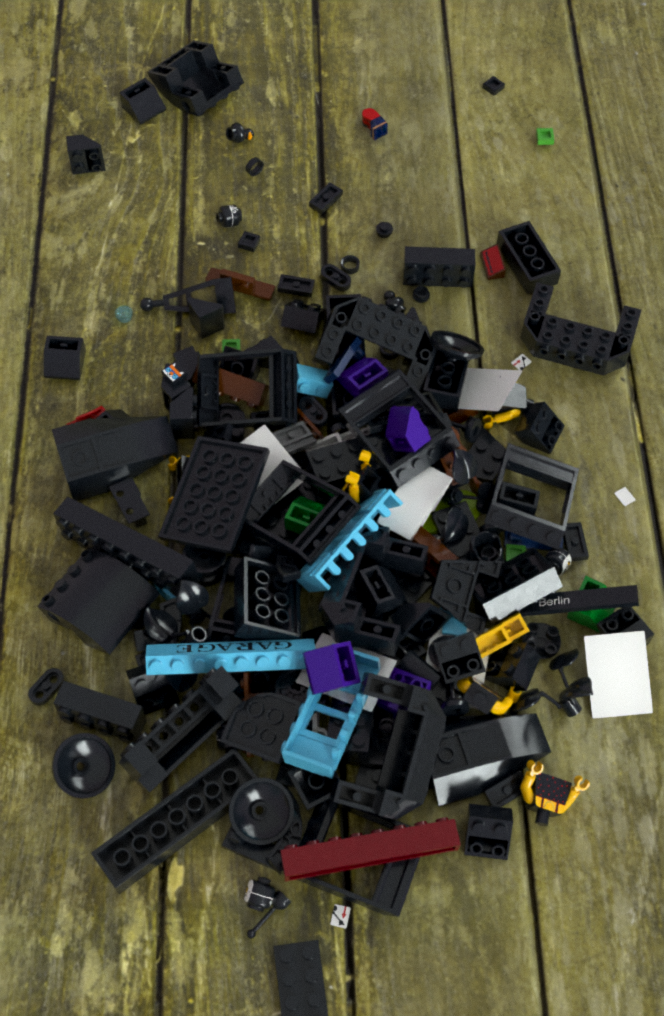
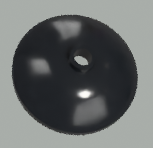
(456, 346)
(97, 765)
(275, 815)

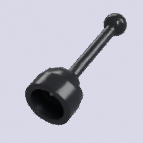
(279, 902)

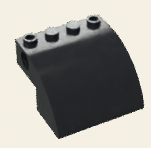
(195, 78)
(99, 600)

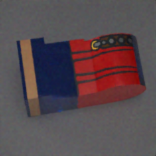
(375, 123)

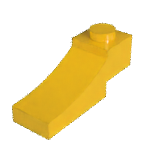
(501, 634)

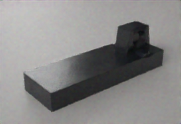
(248, 850)

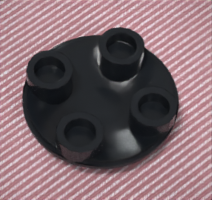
(543, 639)

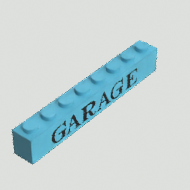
(232, 656)

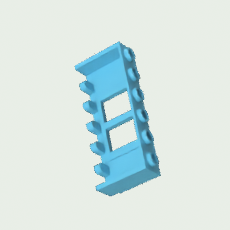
(379, 503)
(318, 752)

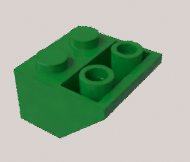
(301, 514)
(591, 617)

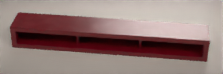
(369, 849)

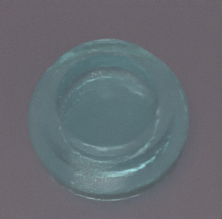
(124, 313)

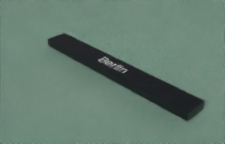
(581, 601)

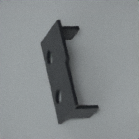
(130, 500)

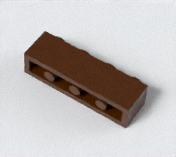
(240, 388)
(436, 549)

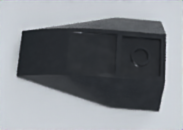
(111, 450)
(483, 751)

